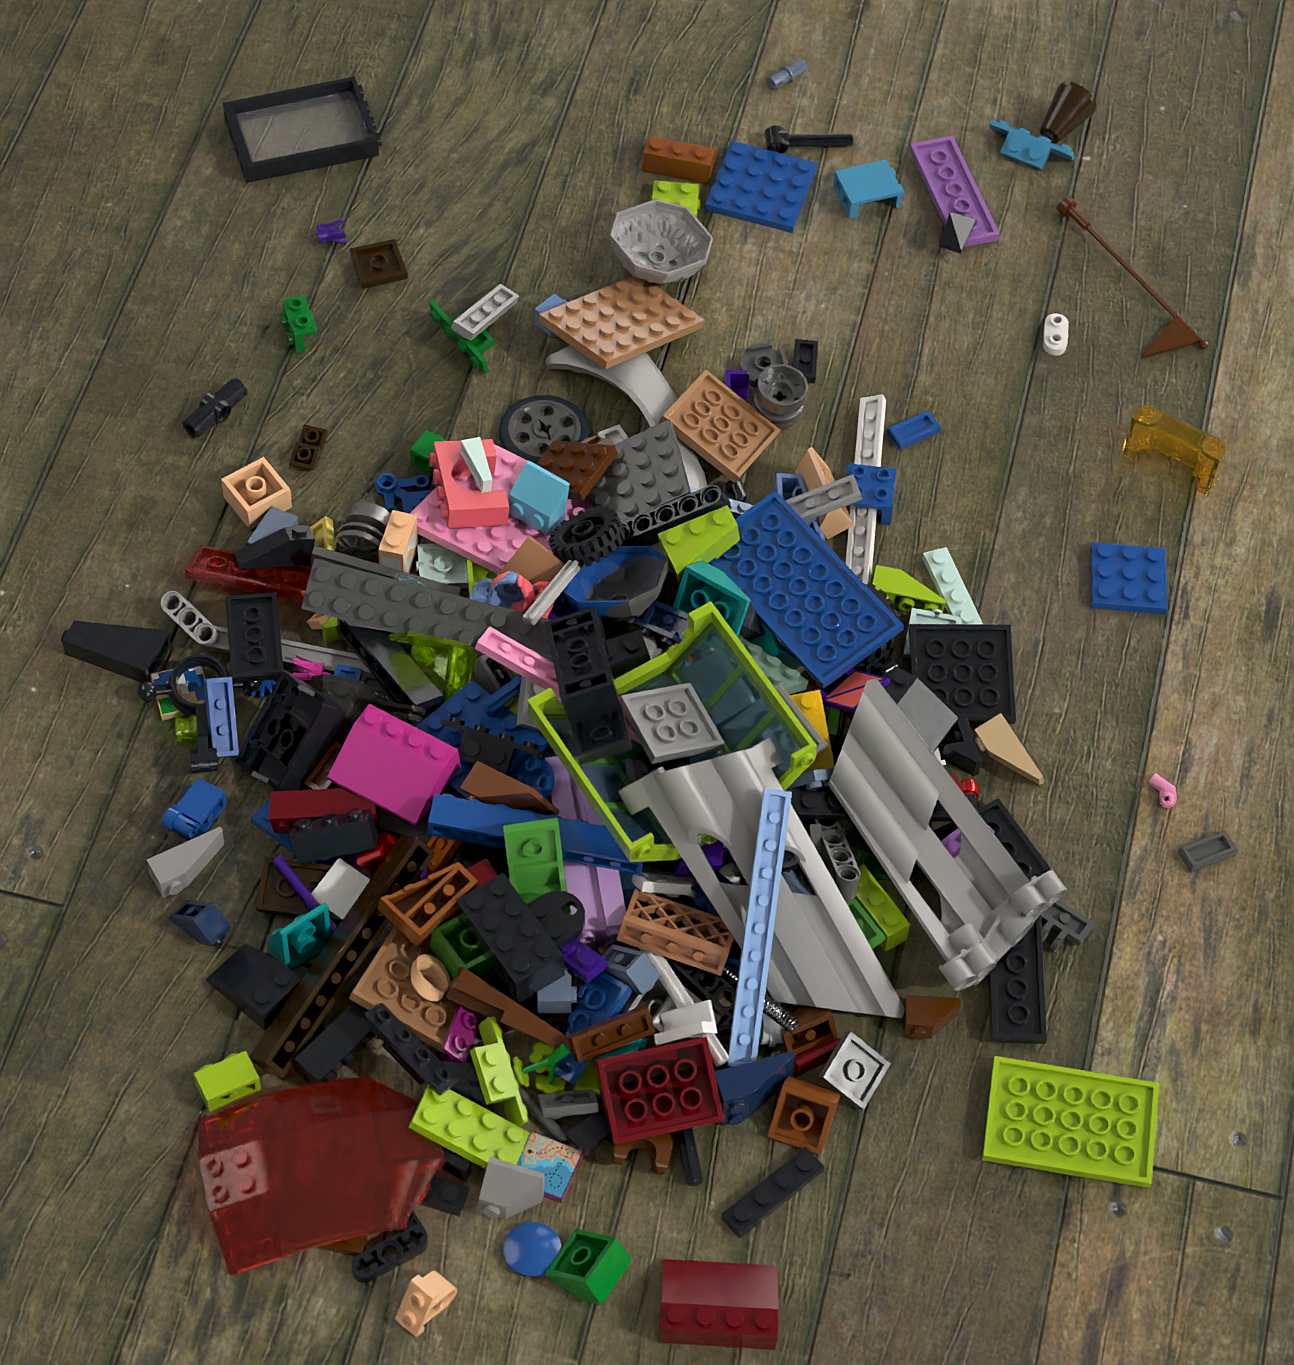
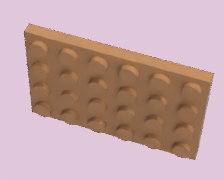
(621, 321)

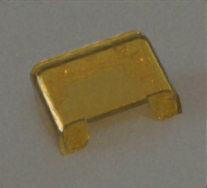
(1158, 430)

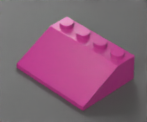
(394, 764)

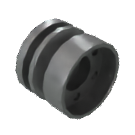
(780, 395)
(362, 531)

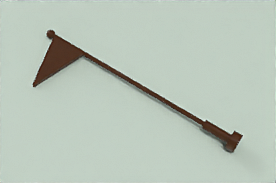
(1177, 333)

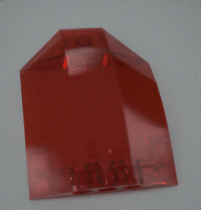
(312, 1168)

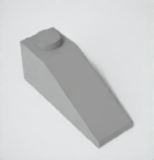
(181, 864)

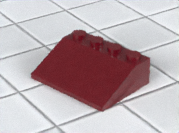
(659, 1090)
(719, 1304)

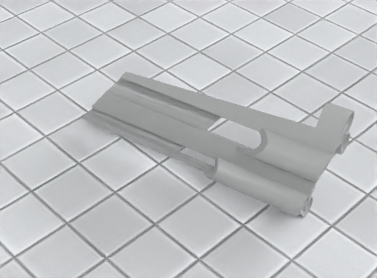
(890, 791)
(816, 942)

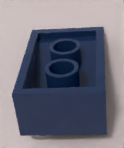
(751, 1085)

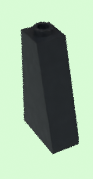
(118, 648)

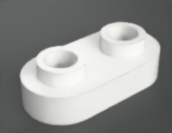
(1055, 334)

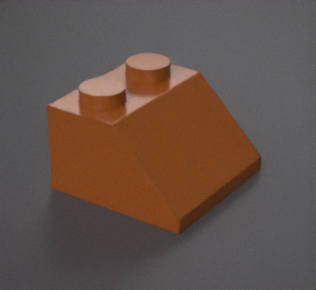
(803, 1115)

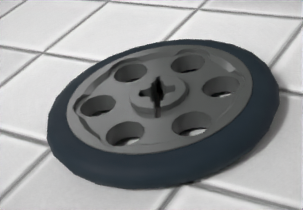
(531, 407)

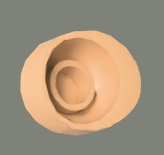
(429, 977)

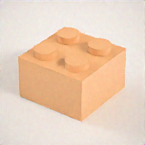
(254, 491)

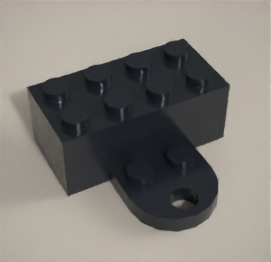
(521, 937)

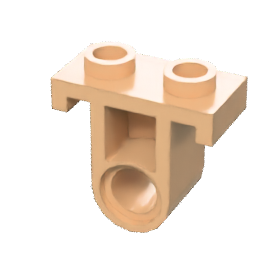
(424, 1300)

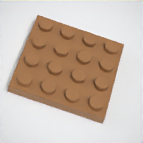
(720, 426)
(390, 983)

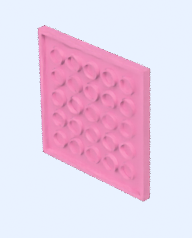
(487, 545)

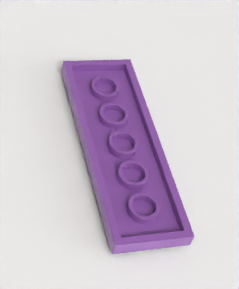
(953, 186)

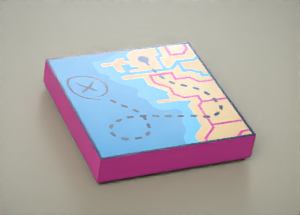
(553, 1159)

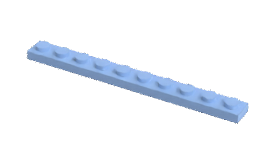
(759, 927)

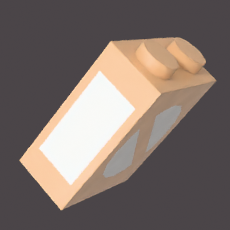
(399, 542)

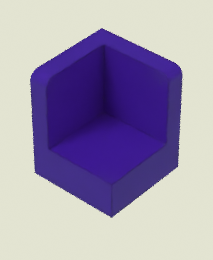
(738, 382)

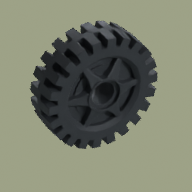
(587, 536)

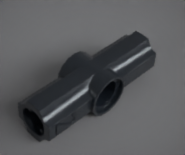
(215, 408)

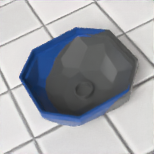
(620, 584)

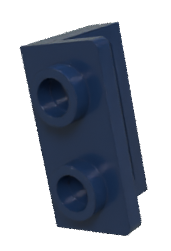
(663, 622)

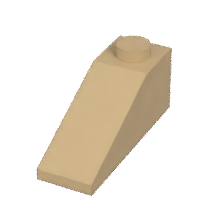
(1004, 746)

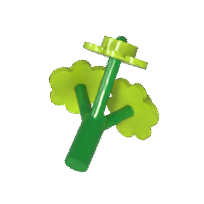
(543, 1058)

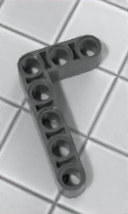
(838, 856)

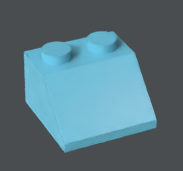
(539, 498)

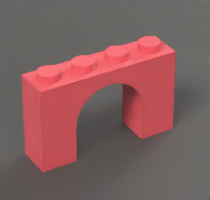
(464, 506)

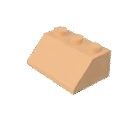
(817, 474)

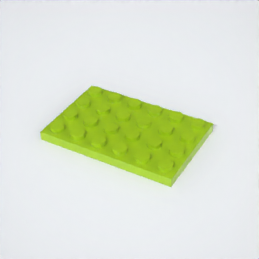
(1071, 1122)

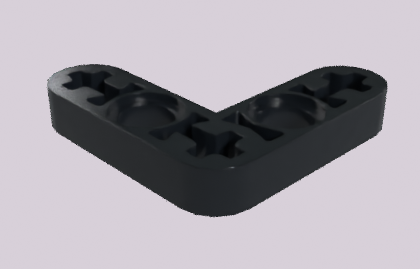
(413, 1228)

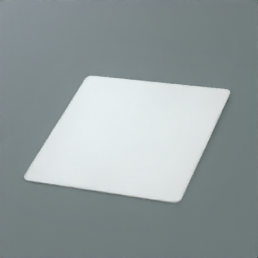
(340, 888)

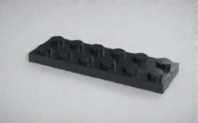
(1019, 992)

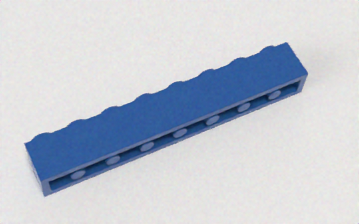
(484, 823)

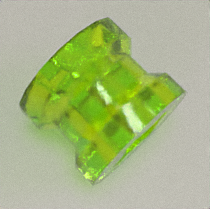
(186, 728)

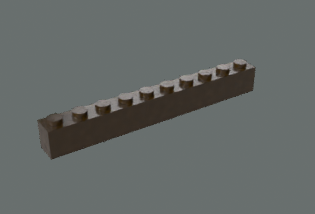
(339, 959)

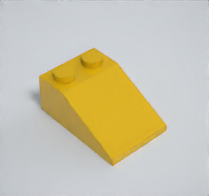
(813, 708)

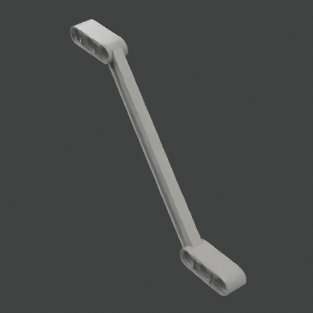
(219, 640)

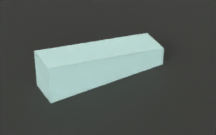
(475, 458)

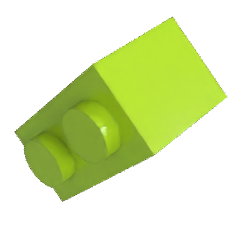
(227, 1081)

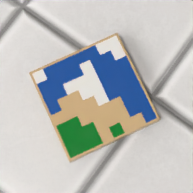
(189, 686)

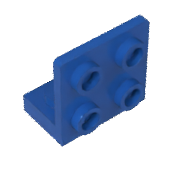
(876, 488)

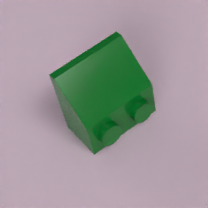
(589, 1265)

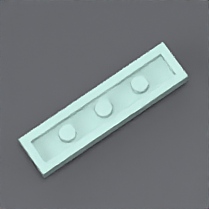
(950, 585)

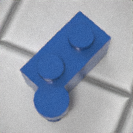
(196, 810)

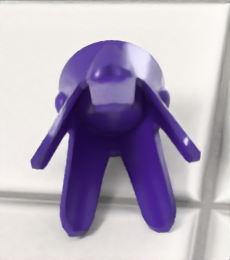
(326, 234)

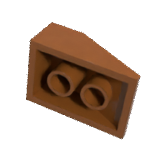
(497, 788)

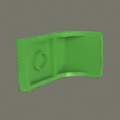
(535, 858)

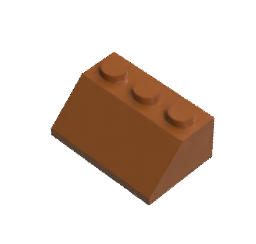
(679, 159)

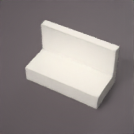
(687, 1023)

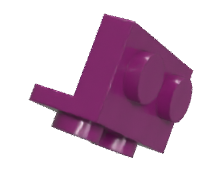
(460, 1035)

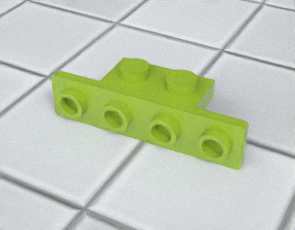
(496, 1074)

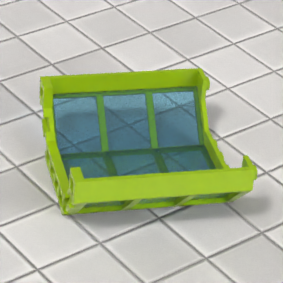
(736, 699)

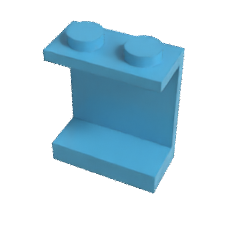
(866, 184)

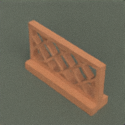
(671, 940)

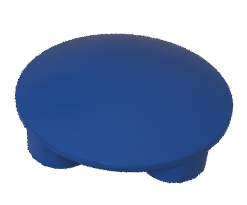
(536, 774)
(531, 1248)

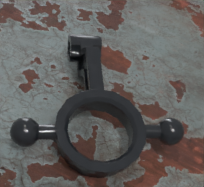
(204, 758)

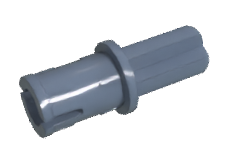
(786, 74)

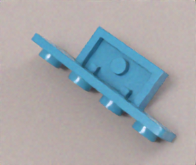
(1027, 148)

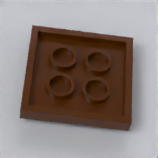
(578, 464)

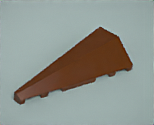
(483, 998)

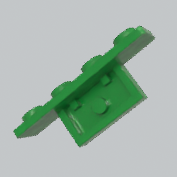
(472, 348)

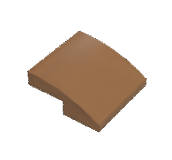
(534, 562)

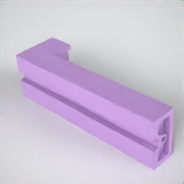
(594, 886)

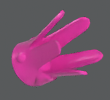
(308, 668)

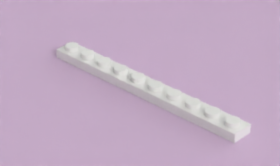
(868, 452)

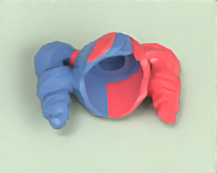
(509, 591)

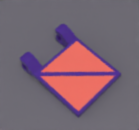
(849, 691)

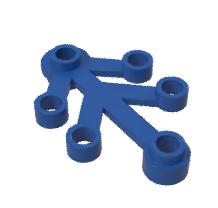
(409, 499)

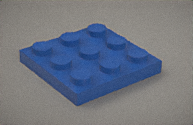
(1128, 578)

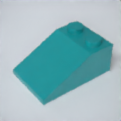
(707, 584)
(302, 938)

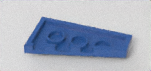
(597, 1002)

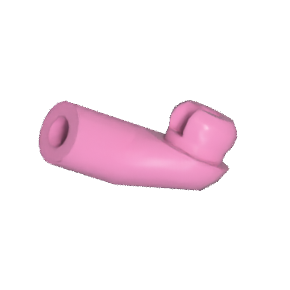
(1166, 790)

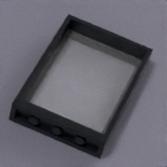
(301, 129)

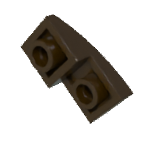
(309, 448)

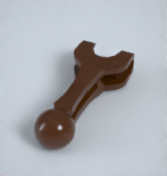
(657, 1146)

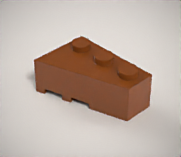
(427, 903)

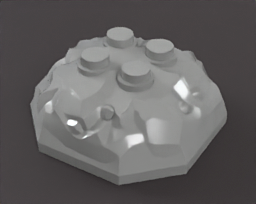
(660, 241)

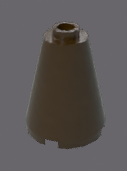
(1067, 111)

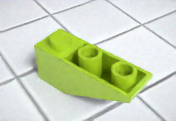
(906, 591)

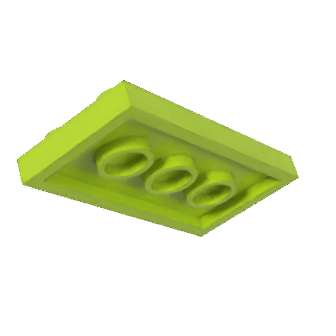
(467, 1128)

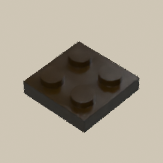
(378, 263)

